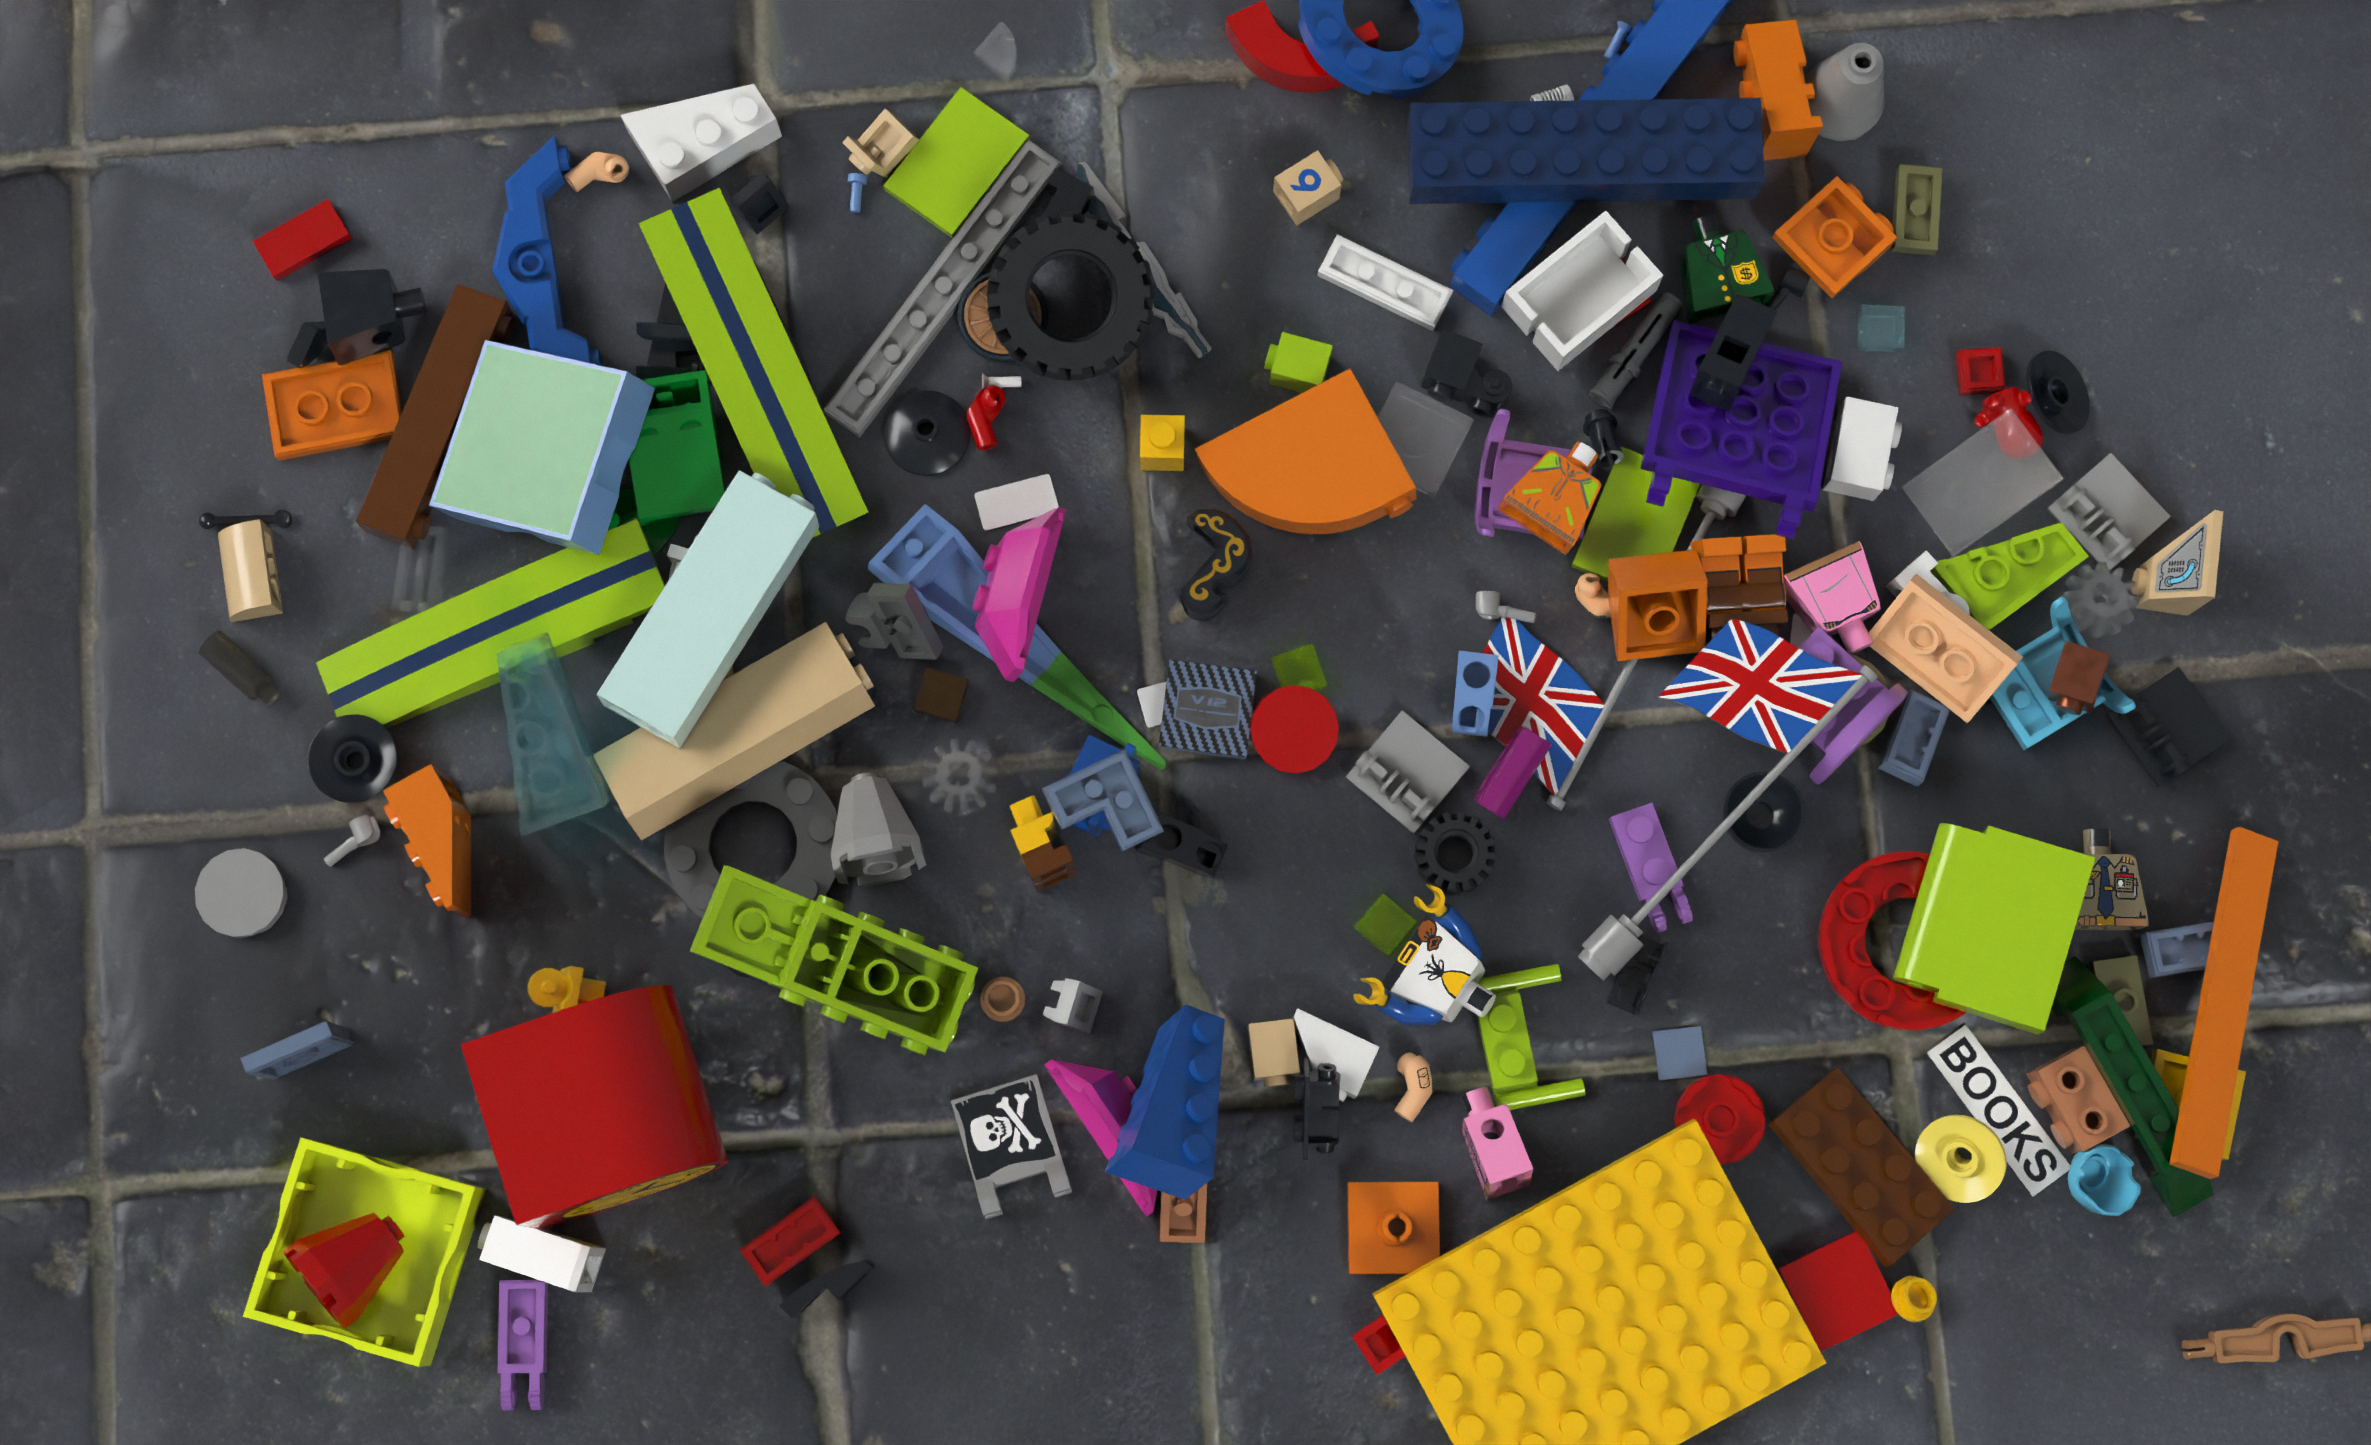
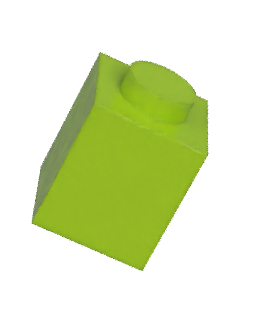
(1298, 362)

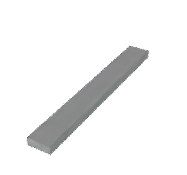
(941, 289)

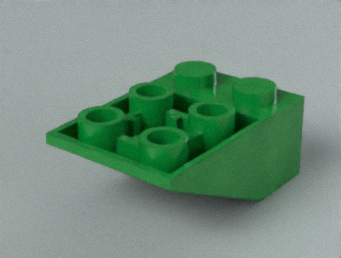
(678, 450)

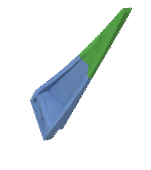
(946, 578)

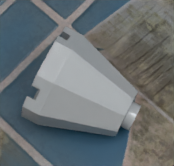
(873, 834)

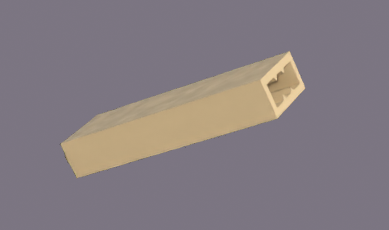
(742, 731)

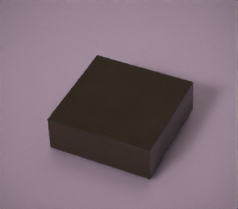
(941, 695)

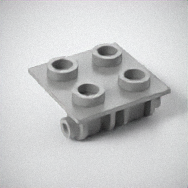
(2109, 512)
(1407, 771)

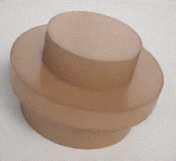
(1002, 999)

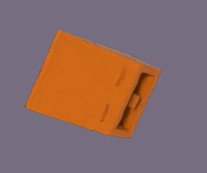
(439, 834)

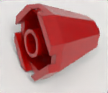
(347, 1263)

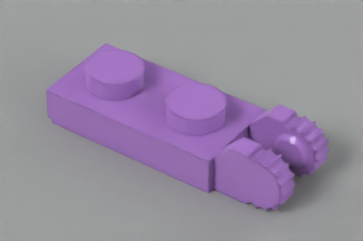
(1649, 861)
(522, 1339)

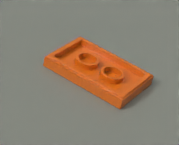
(333, 405)

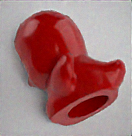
(2001, 402)

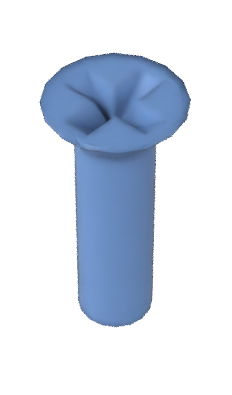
(1623, 29)

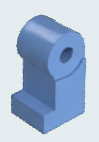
(1474, 692)

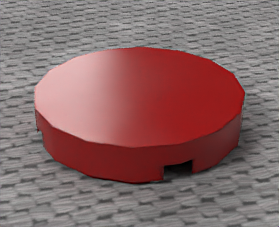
(1294, 729)
(1727, 1114)

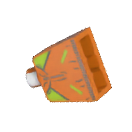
(1555, 496)

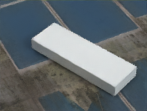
(1385, 282)

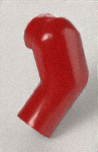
(983, 413)

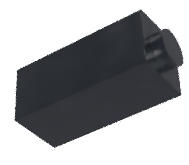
(1732, 353)

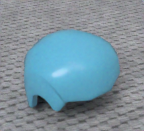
(2103, 1180)

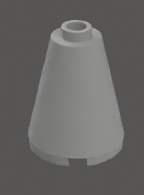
(1848, 92)

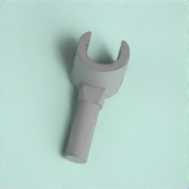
(1489, 608)
(364, 831)

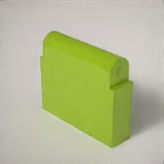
(1994, 924)

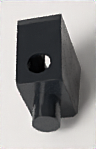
(365, 312)

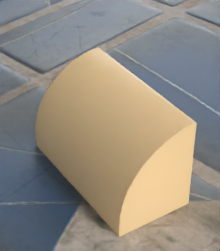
(250, 571)

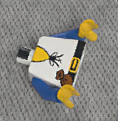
(1434, 971)

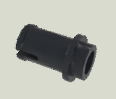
(1601, 428)

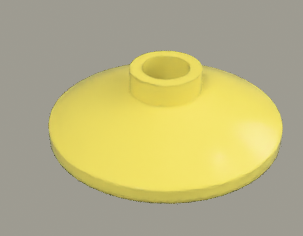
(1957, 1177)

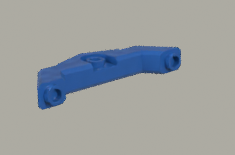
(527, 258)

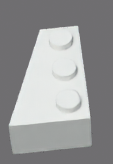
(701, 136)

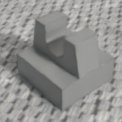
(1075, 1006)

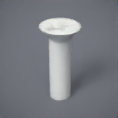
(1012, 381)

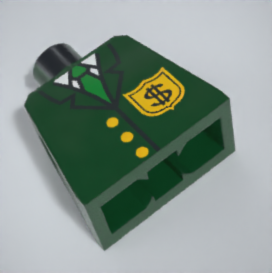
(1720, 269)

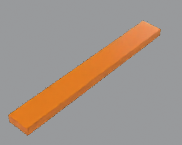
(2224, 1004)

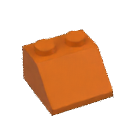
(1657, 604)

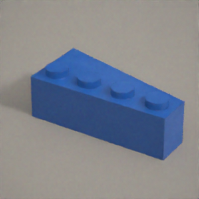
(1175, 1109)

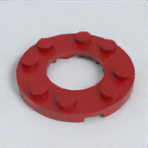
(1844, 950)

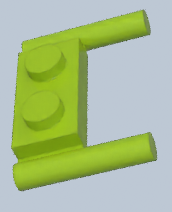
(1508, 1043)

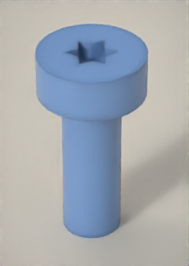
(857, 181)

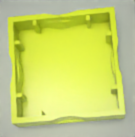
(411, 1306)

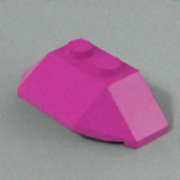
(1015, 590)
(1103, 1107)

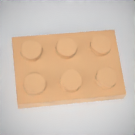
(1942, 648)

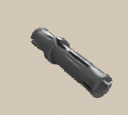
(1609, 388)

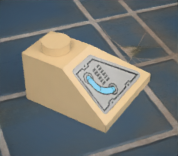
(2183, 572)

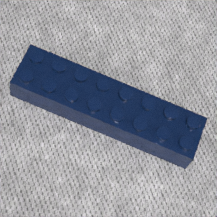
(1585, 150)

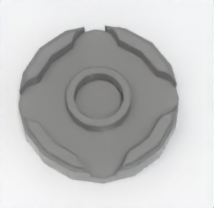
(241, 893)

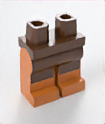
(1744, 581)

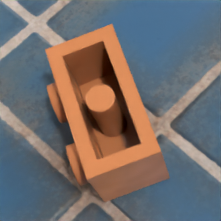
(2076, 1100)

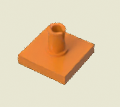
(1392, 1226)

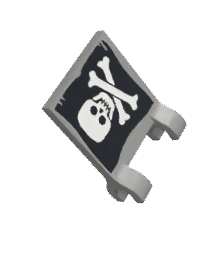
(1009, 1140)

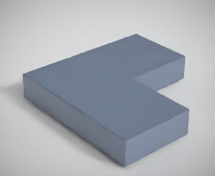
(1108, 788)

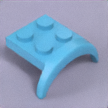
(2025, 691)

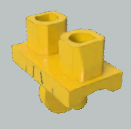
(563, 988)

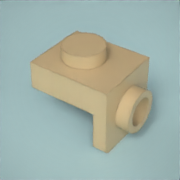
(881, 145)

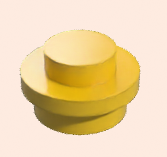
(1914, 1298)

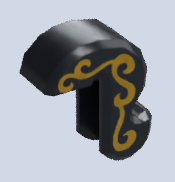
(1222, 569)

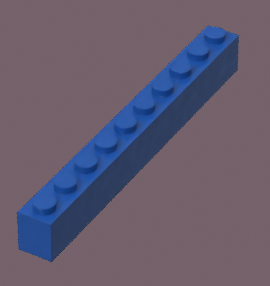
(1642, 73)

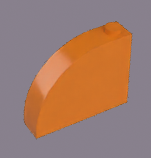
(1311, 463)

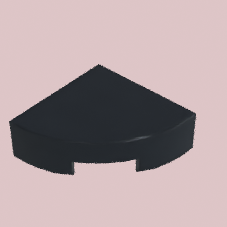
(308, 343)

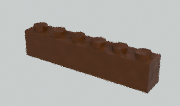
(411, 465)

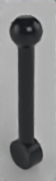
(281, 518)

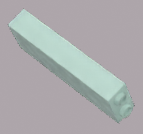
(709, 608)

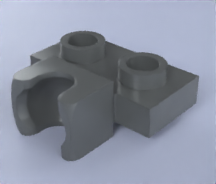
(895, 616)

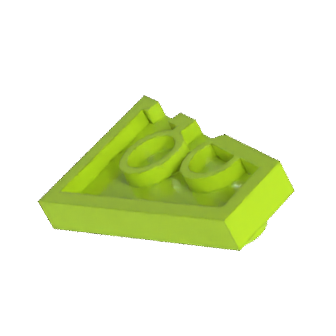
(2010, 573)

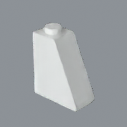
(541, 1254)

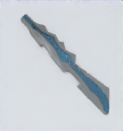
(1166, 305)

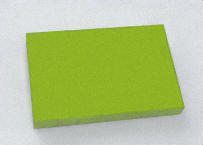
(956, 162)
(1627, 524)

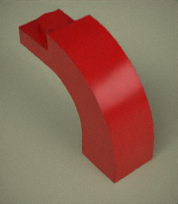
(1279, 57)

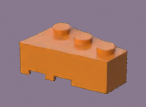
(1773, 71)

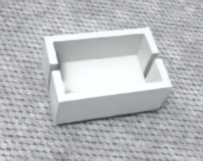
(1581, 290)

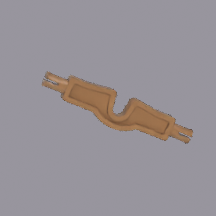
(2262, 1340)

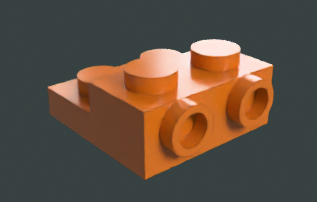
(1835, 236)

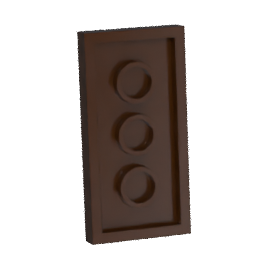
(1861, 1167)

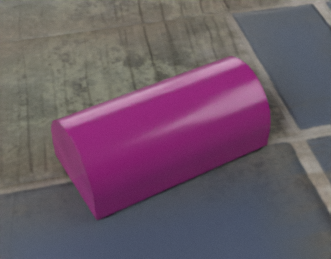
(1512, 771)

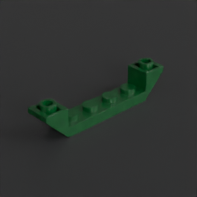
(2130, 1079)

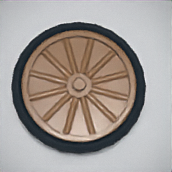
(975, 321)

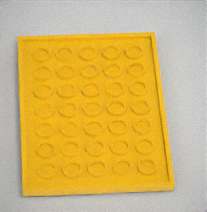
(1605, 1311)

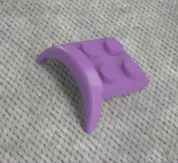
(1500, 469)
(1858, 717)

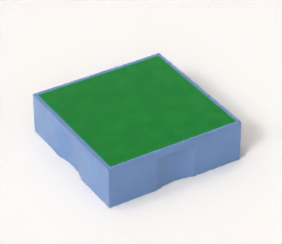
(542, 446)

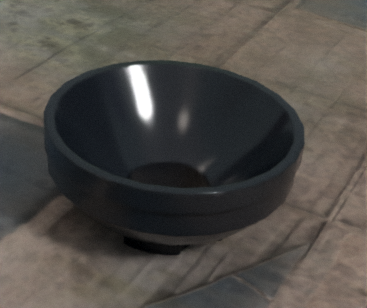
(1786, 810)

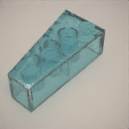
(547, 738)

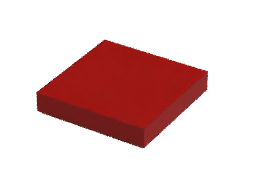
(1838, 1290)

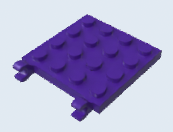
(1762, 448)

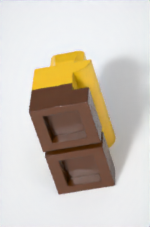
(1033, 841)

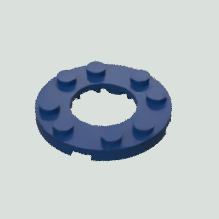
(1370, 69)

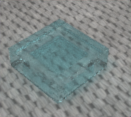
(1881, 328)

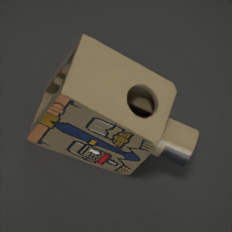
(2114, 889)

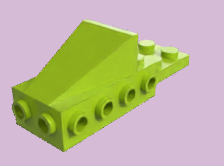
(837, 960)

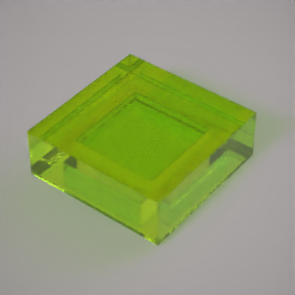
(1299, 668)
(1385, 924)

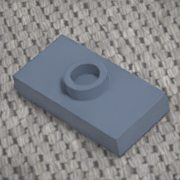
(1914, 738)
(2176, 949)

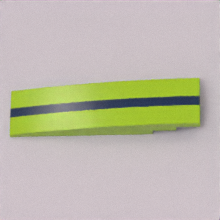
(751, 357)
(456, 643)

